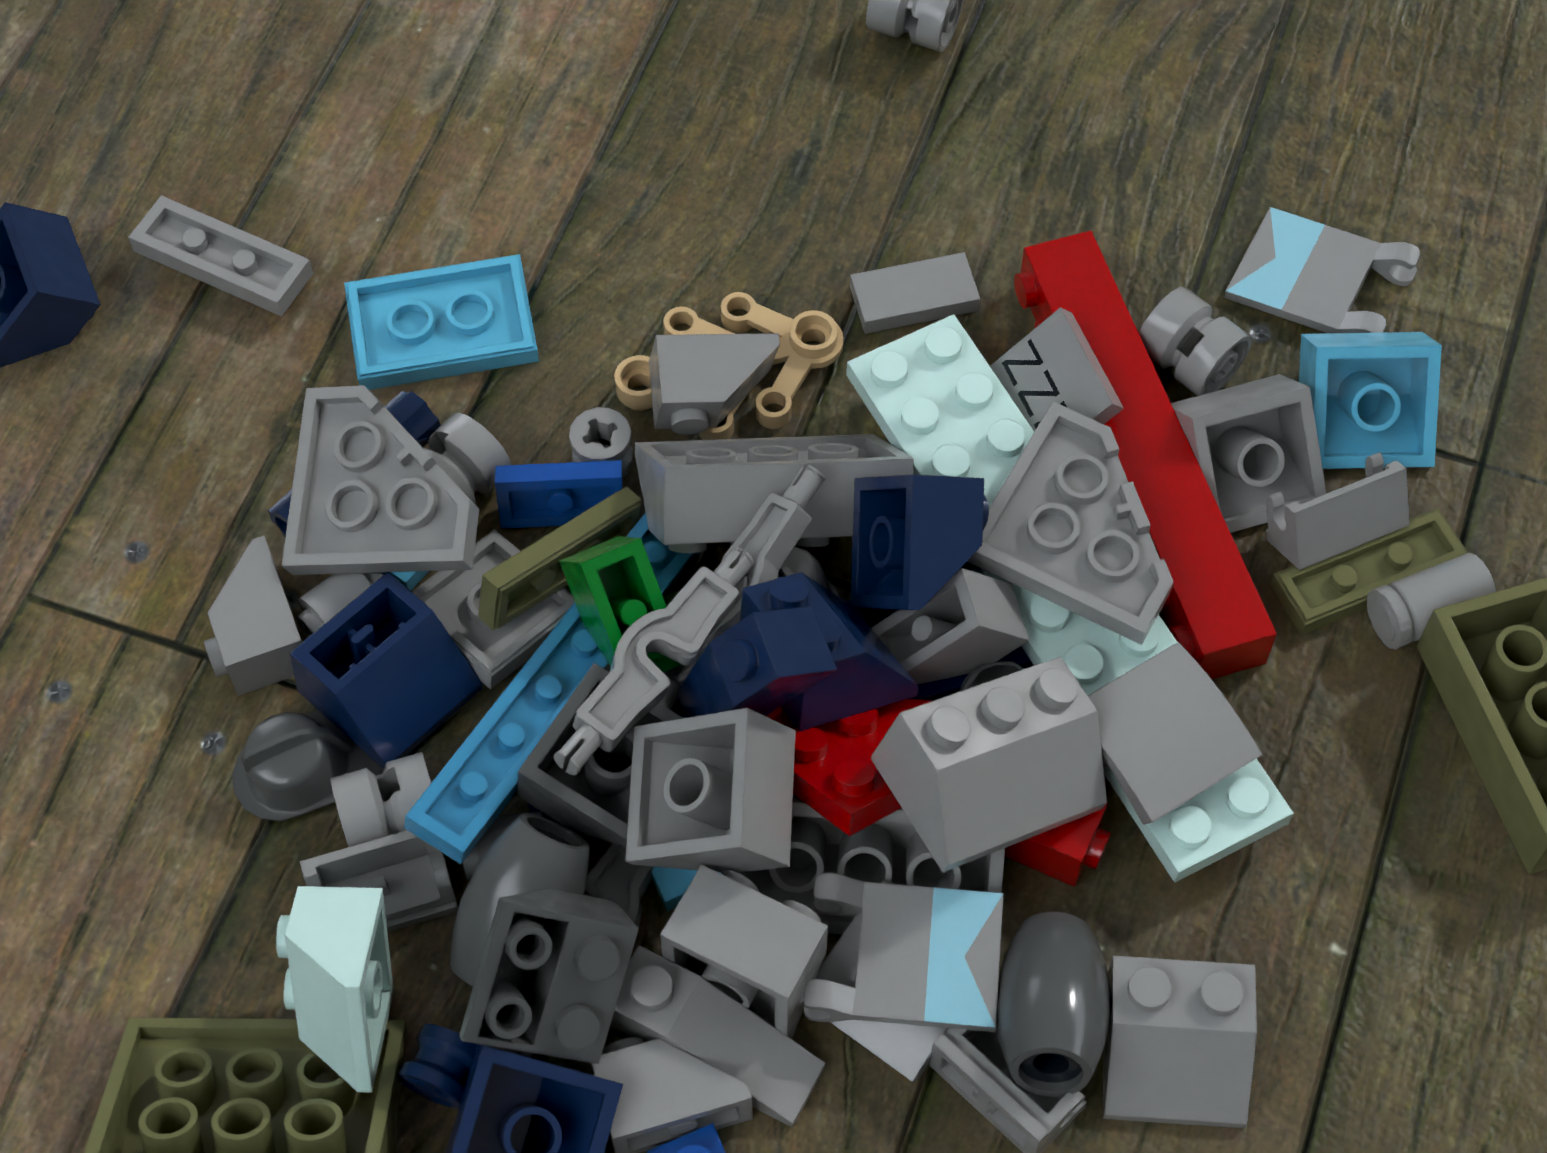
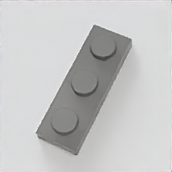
(221, 255)

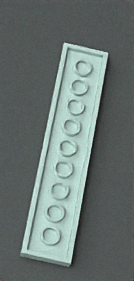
(959, 421)

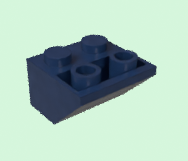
(384, 671)

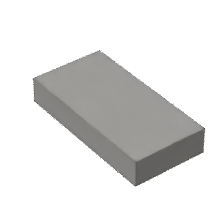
(914, 292)

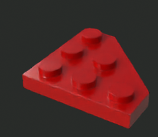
(836, 768)

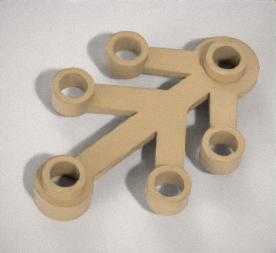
(793, 335)

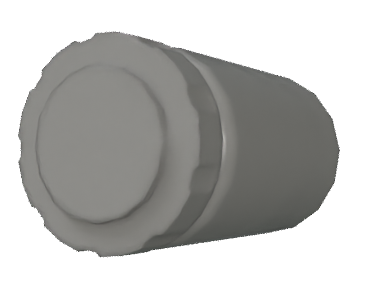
(1404, 606)

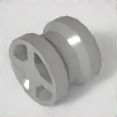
(604, 425)

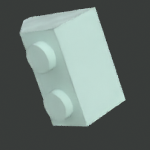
(339, 976)

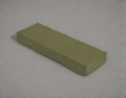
(536, 570)
(1341, 583)

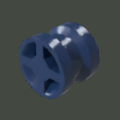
(438, 1066)

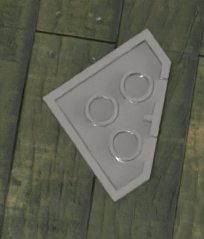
(371, 494)
(1077, 528)

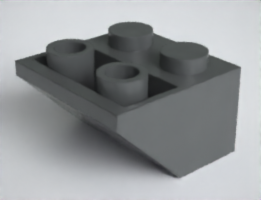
(550, 975)

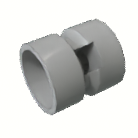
(927, 21)
(1199, 347)
(467, 454)
(377, 804)

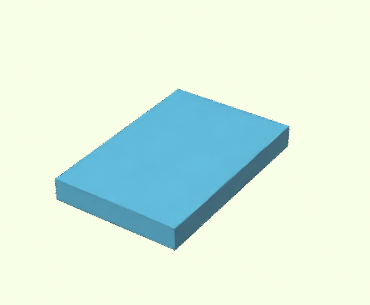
(440, 322)

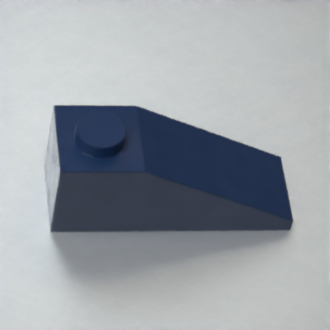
(758, 664)

